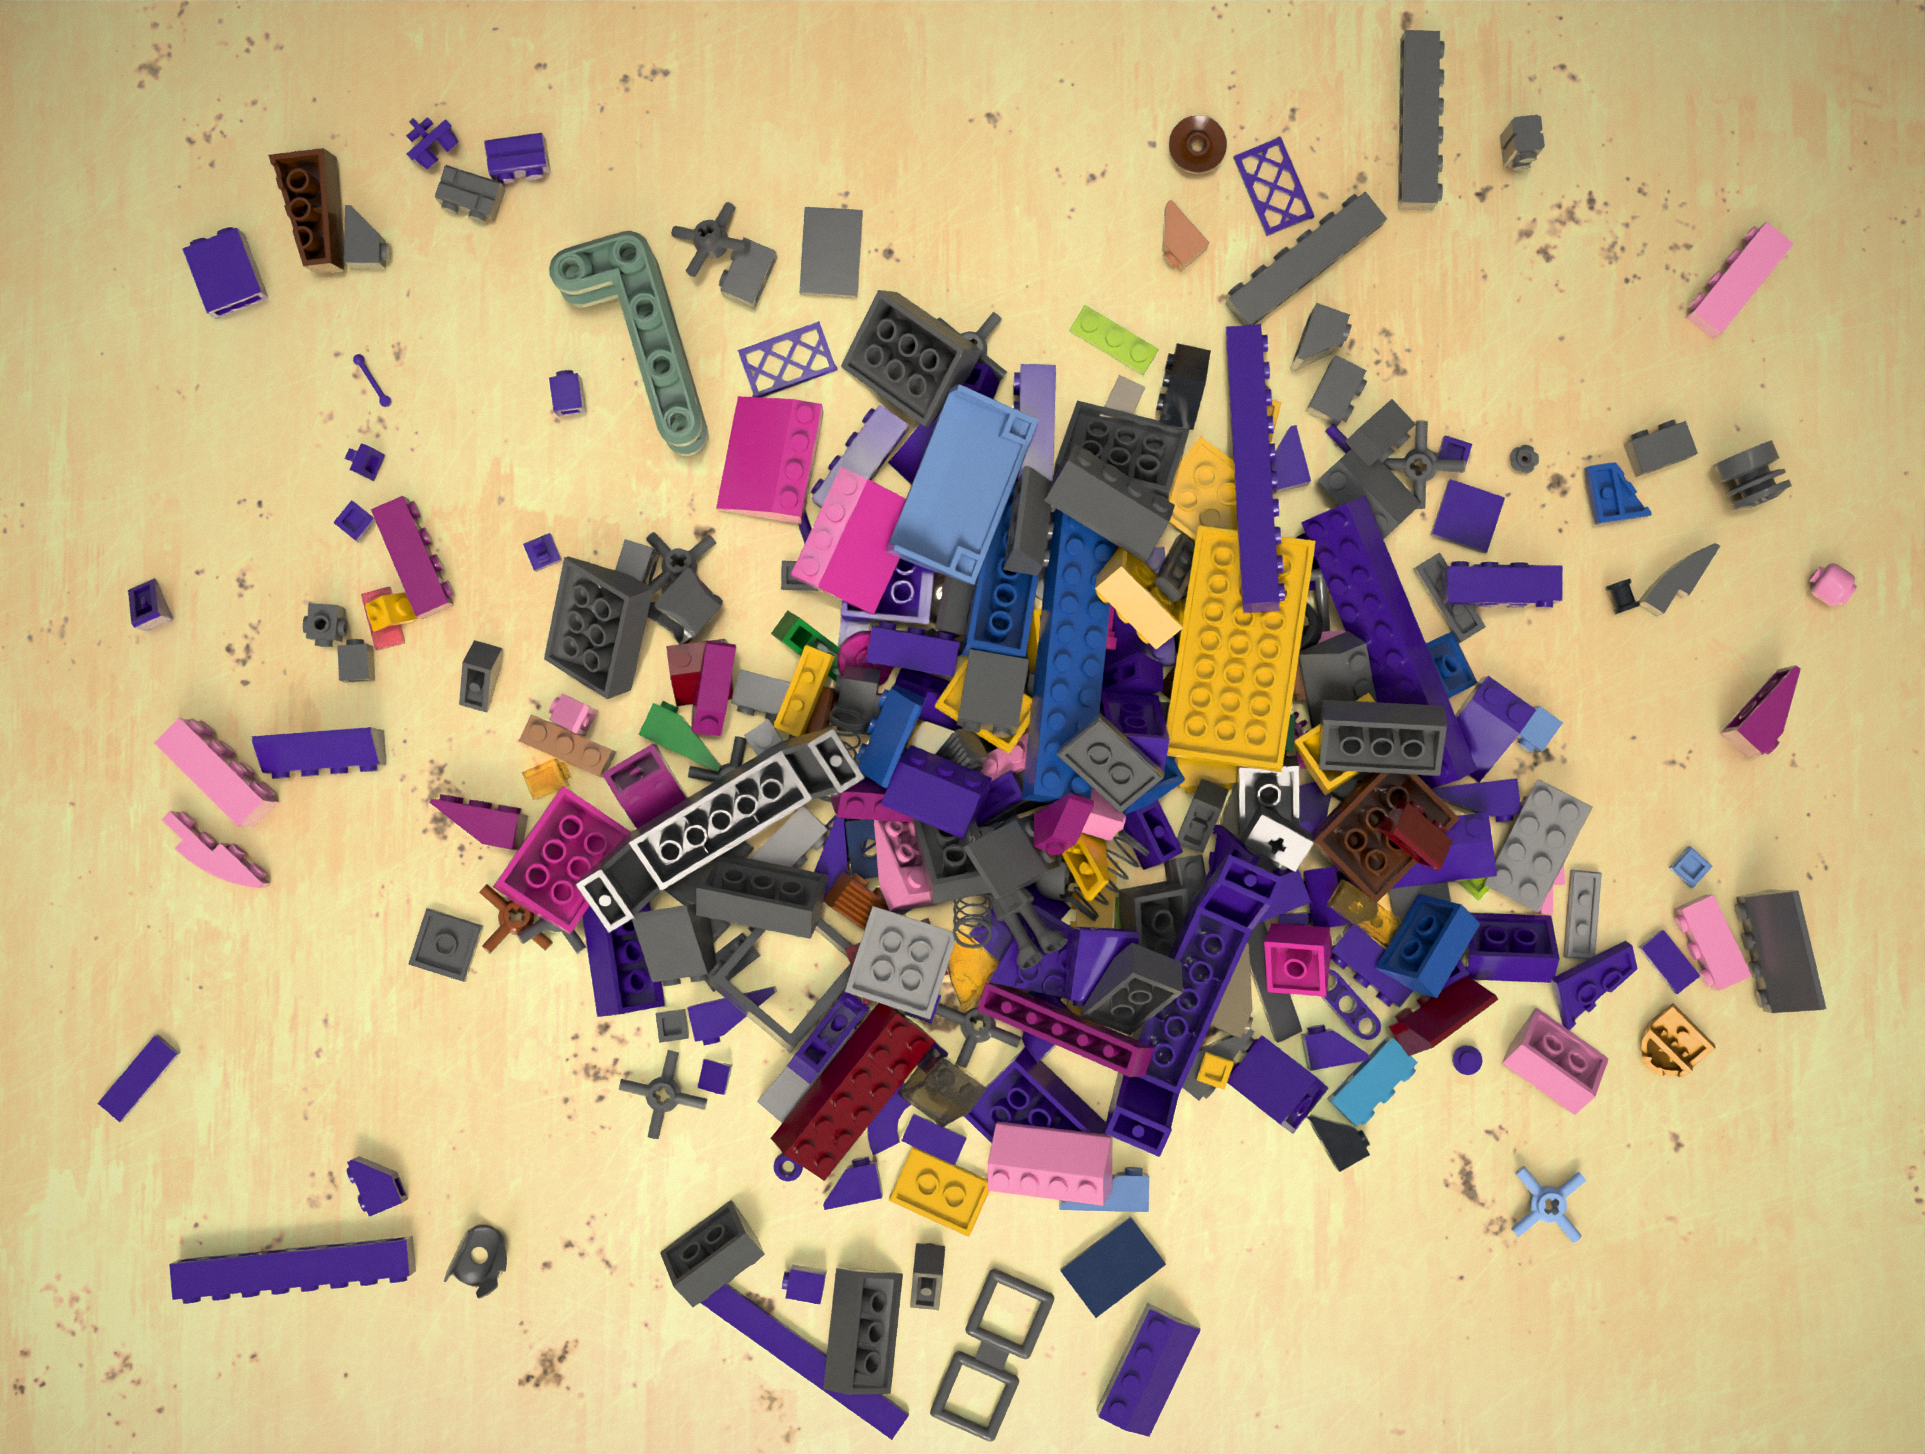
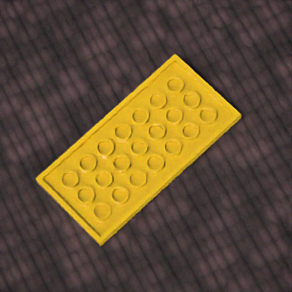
(1233, 665)

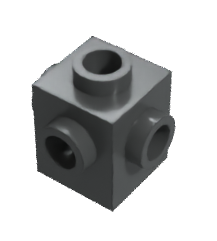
(322, 615)

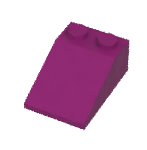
(1764, 716)

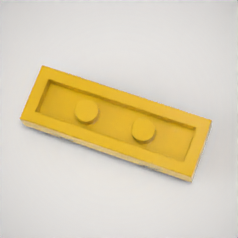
(803, 691)

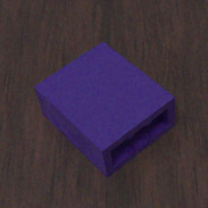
(225, 272)

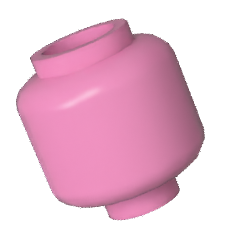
(1833, 585)

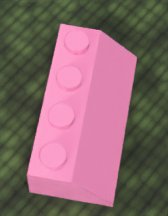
(1050, 1163)

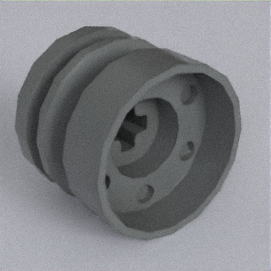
(1752, 475)

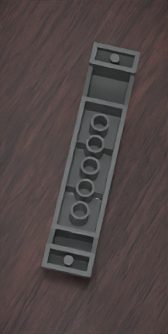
(716, 822)

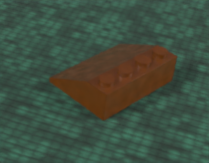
(1355, 844)

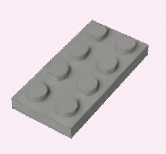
(1538, 845)

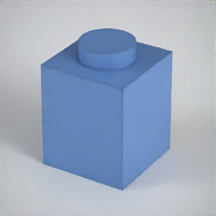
(1538, 731)

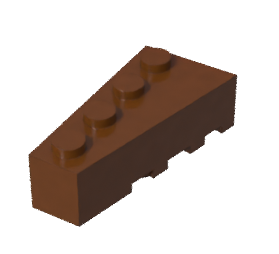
(313, 204)

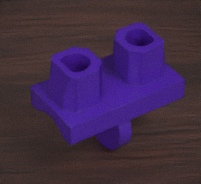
(441, 133)

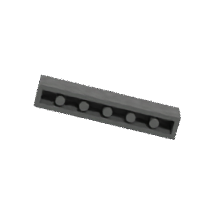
(1420, 120)
(1306, 260)

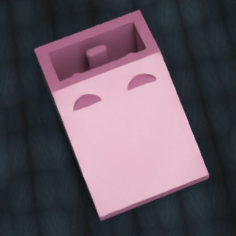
(900, 866)

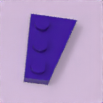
(1585, 983)

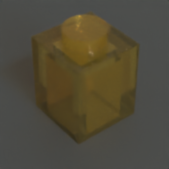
(546, 778)

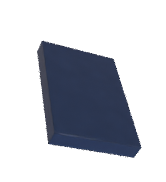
(1112, 1267)

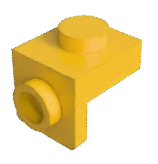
(390, 611)

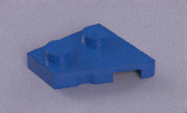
(1612, 495)

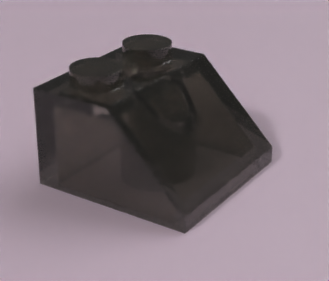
(942, 1088)

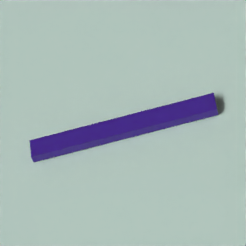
(800, 1356)

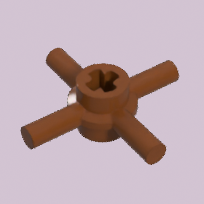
(506, 926)

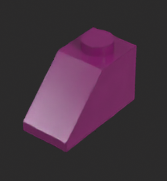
(1061, 823)

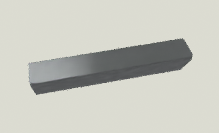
(1277, 1006)

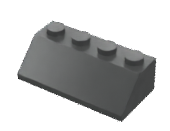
(1109, 502)
(1382, 737)
(761, 895)
(863, 1331)

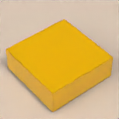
(1214, 1070)

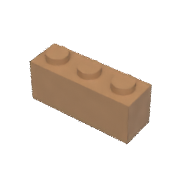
(567, 746)

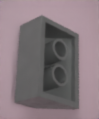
(1384, 491)
(1029, 525)
(1335, 671)
(711, 1254)

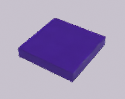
(1467, 516)

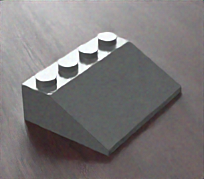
(909, 356)
(1131, 443)
(598, 626)
(1780, 951)

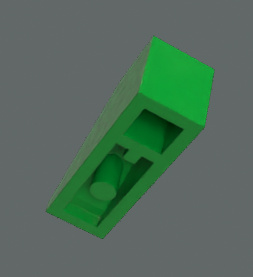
(797, 633)
(675, 733)

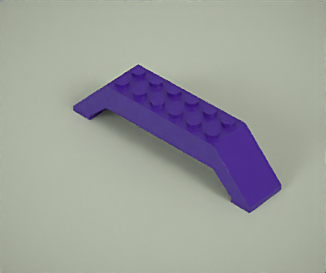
(1209, 952)

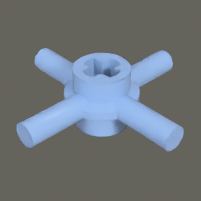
(1558, 1202)

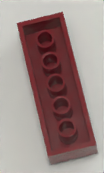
(852, 1090)

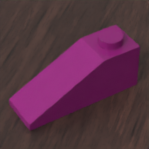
(713, 688)

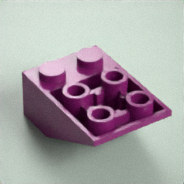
(645, 785)
(489, 826)

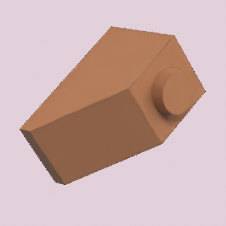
(1181, 239)

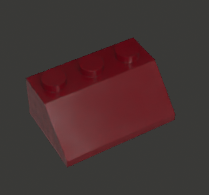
(1440, 1016)

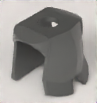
(684, 607)
(476, 1275)

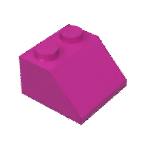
(1297, 959)

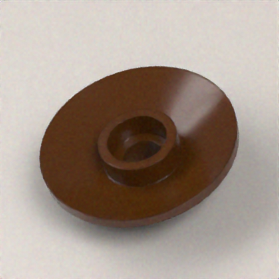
(1202, 131)

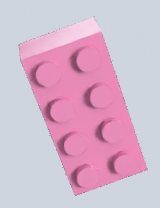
(217, 771)

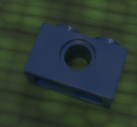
(857, 832)

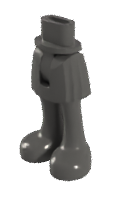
(1020, 903)

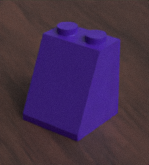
(1089, 956)
(1276, 1084)

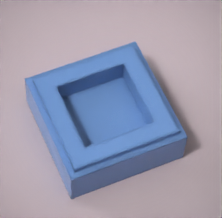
(1690, 867)

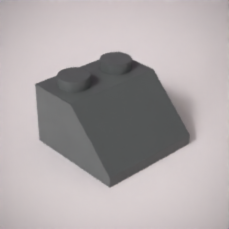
(1321, 335)

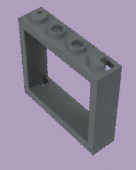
(756, 1014)

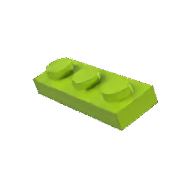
(1113, 340)

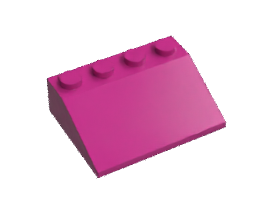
(770, 458)
(850, 541)
(556, 855)

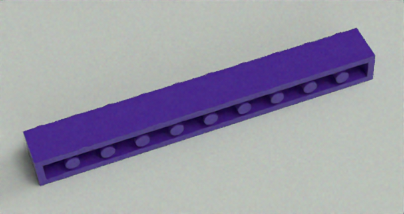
(1253, 469)

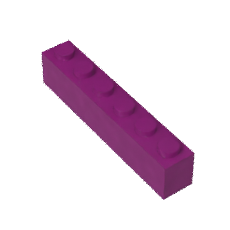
(1066, 1029)

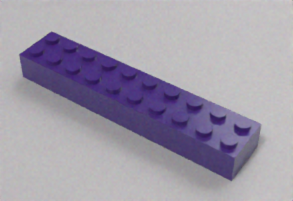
(1379, 613)

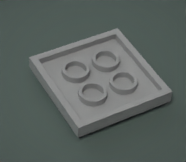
(901, 962)

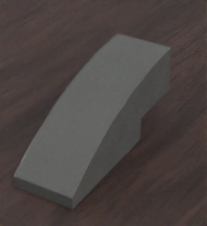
(1677, 580)

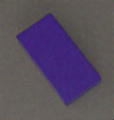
(1669, 961)
(934, 1139)

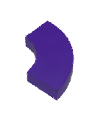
(883, 1128)

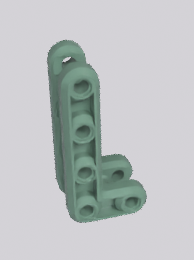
(628, 270)

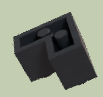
(1185, 384)

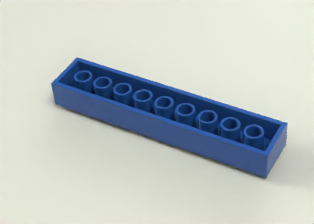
(1067, 658)

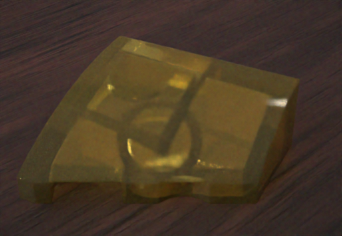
(969, 971)

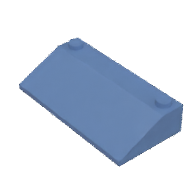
(962, 485)

